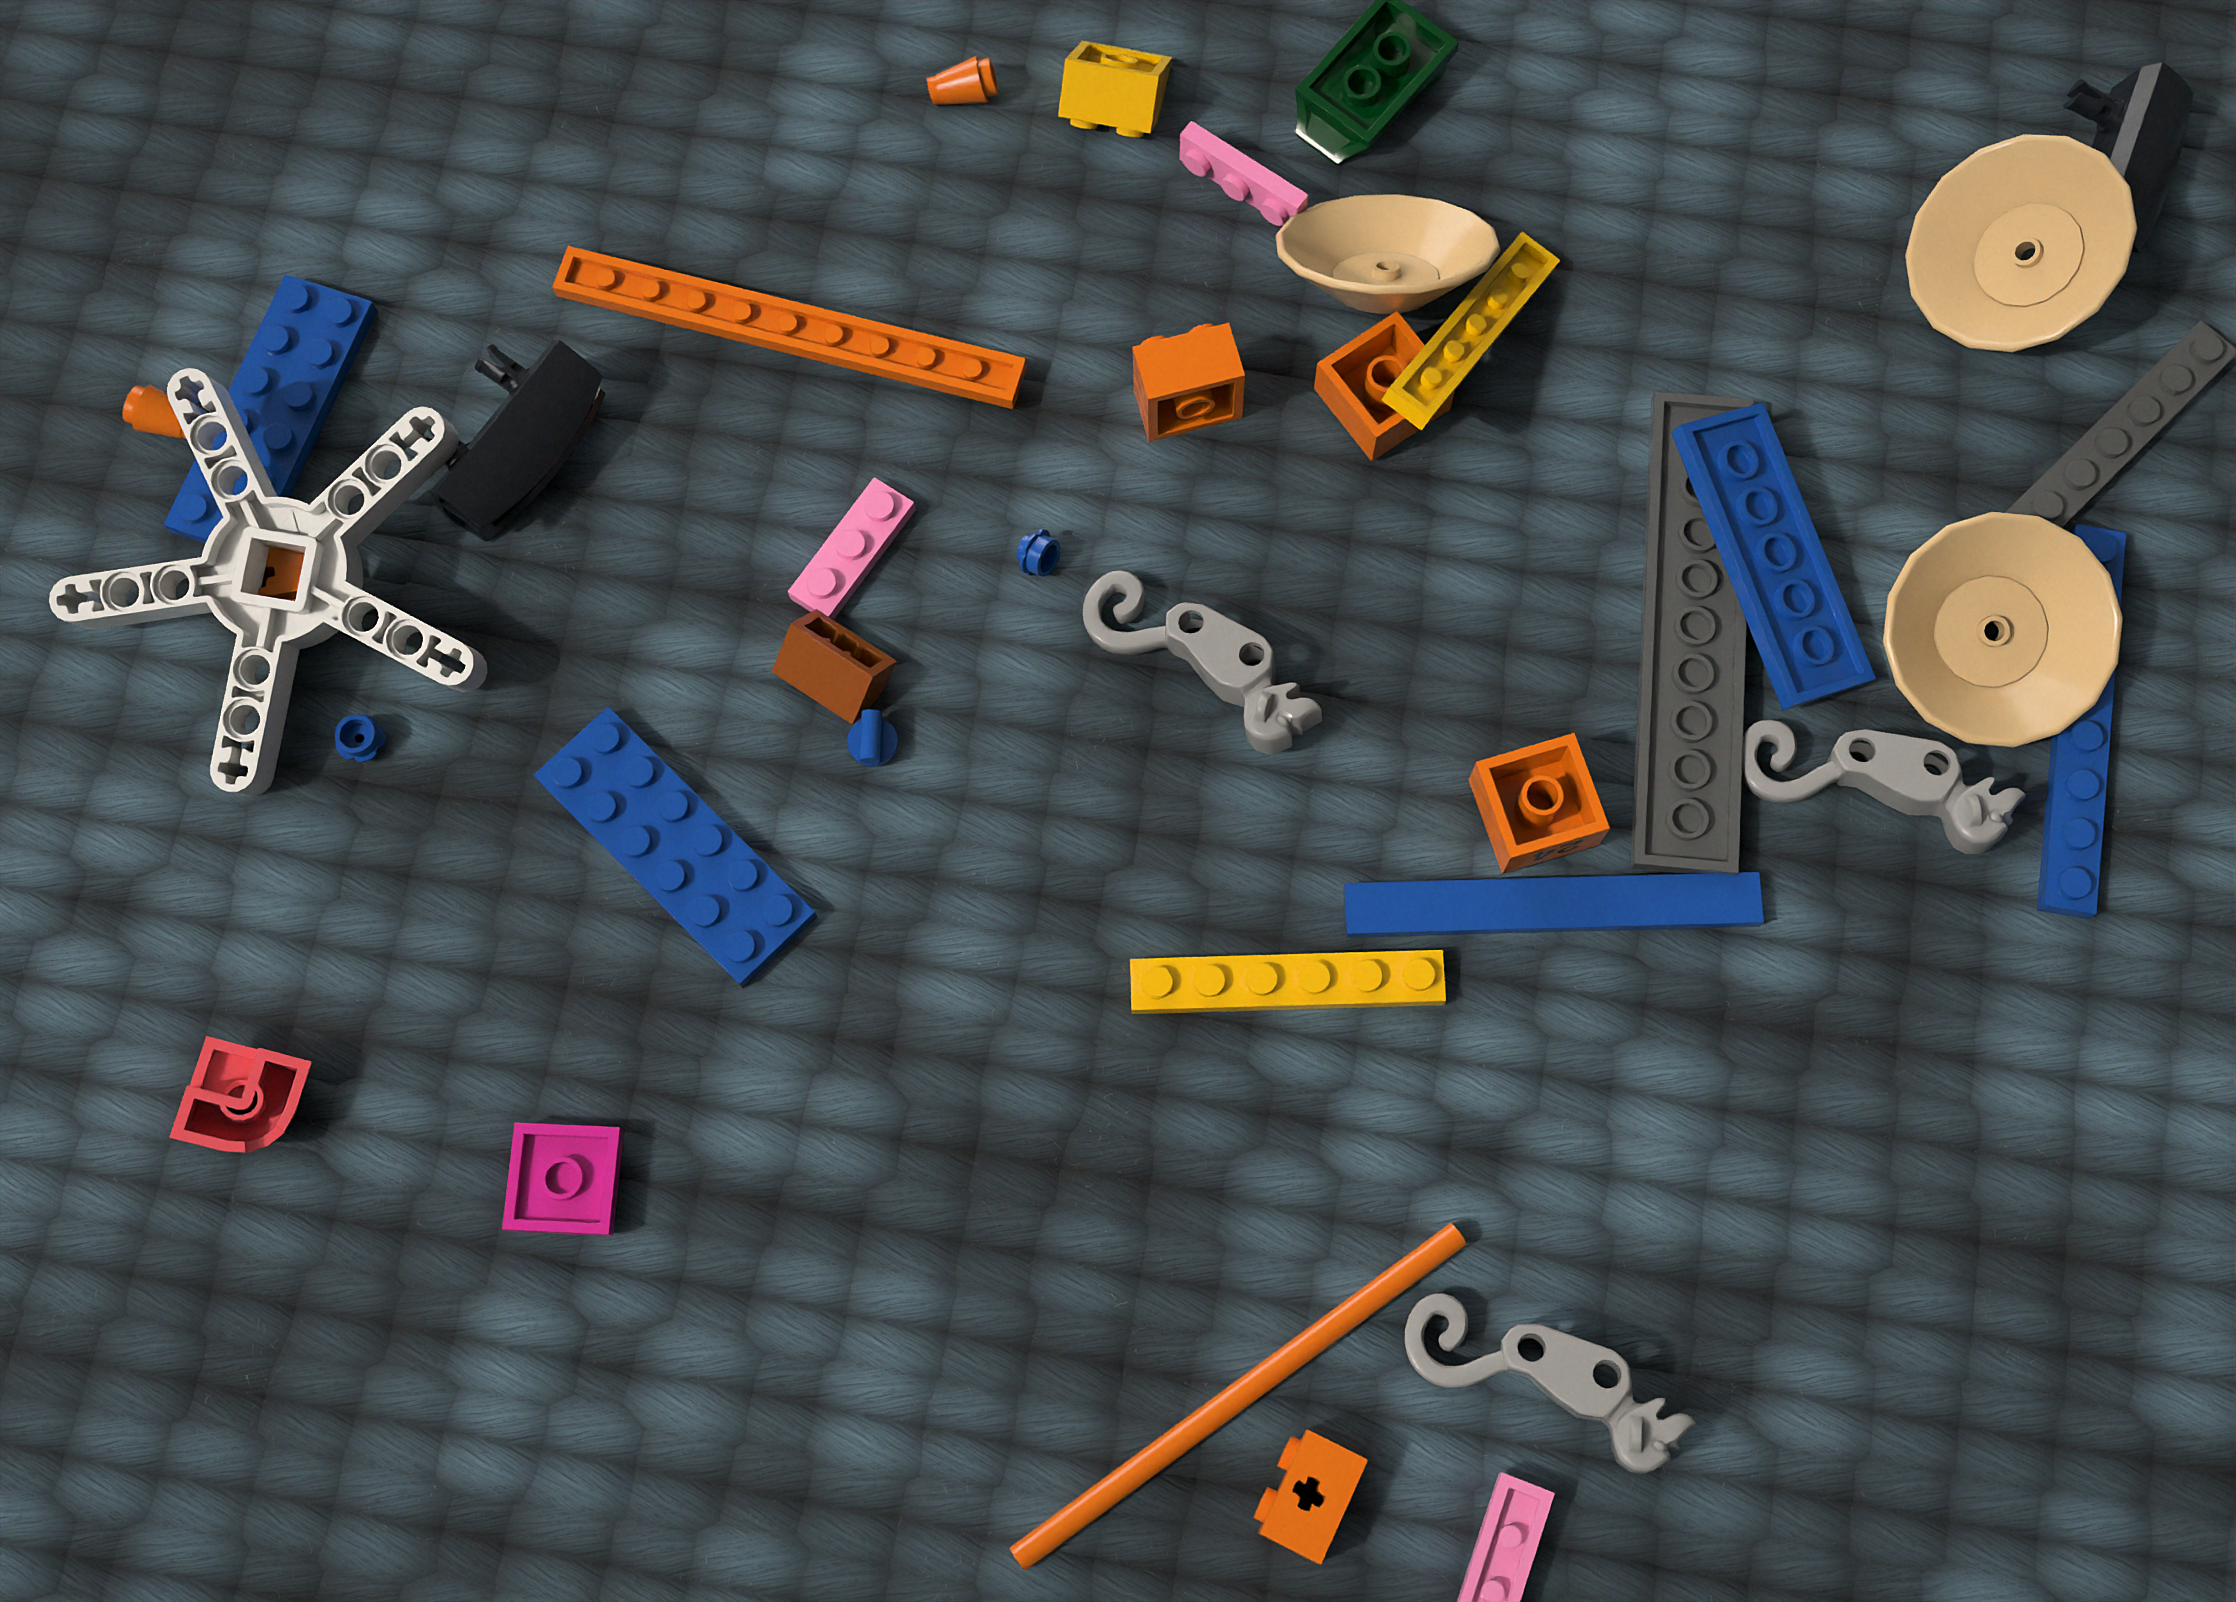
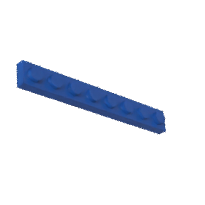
(2080, 778)

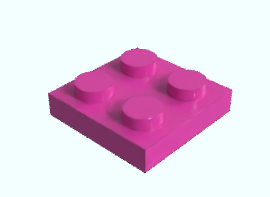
(563, 1179)

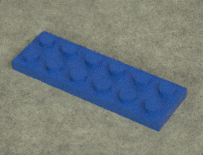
(282, 392)
(1773, 556)
(675, 847)

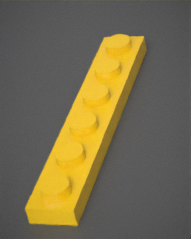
(1470, 331)
(1287, 982)

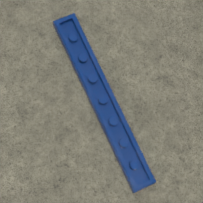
(1553, 904)

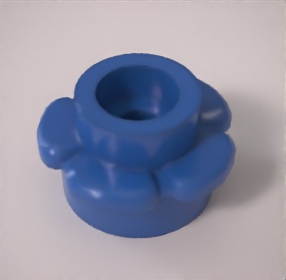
(1038, 553)
(350, 729)

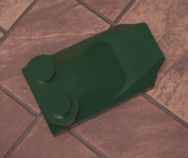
(1370, 78)

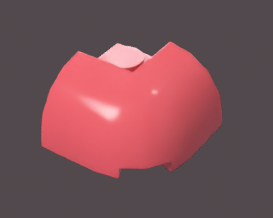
(239, 1097)

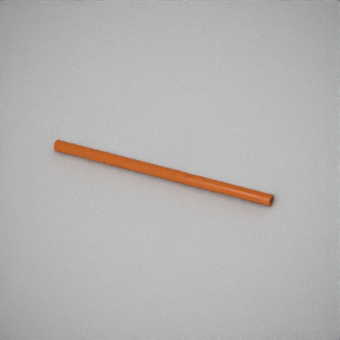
(1236, 1397)

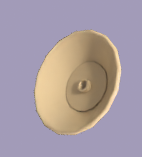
(1995, 207)
(1387, 249)
(2052, 619)

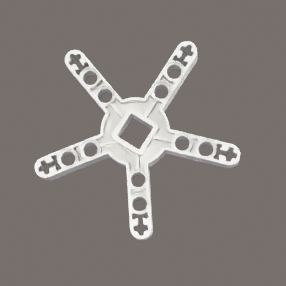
(235, 565)

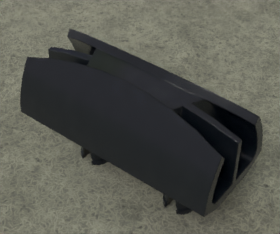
(2140, 133)
(523, 439)

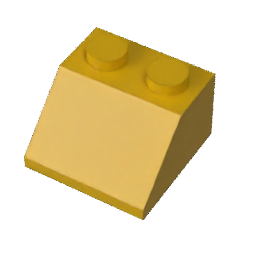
(1113, 88)

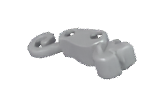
(1216, 653)
(1893, 776)
(1563, 1373)

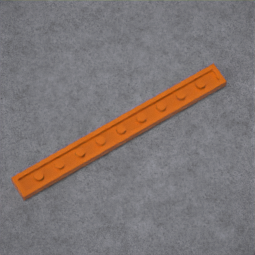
(790, 327)

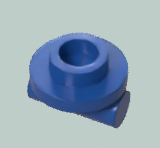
(872, 739)

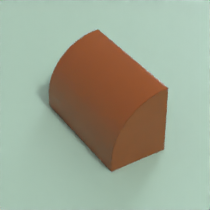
(833, 665)

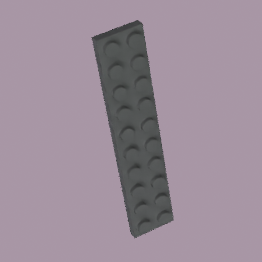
(1687, 669)

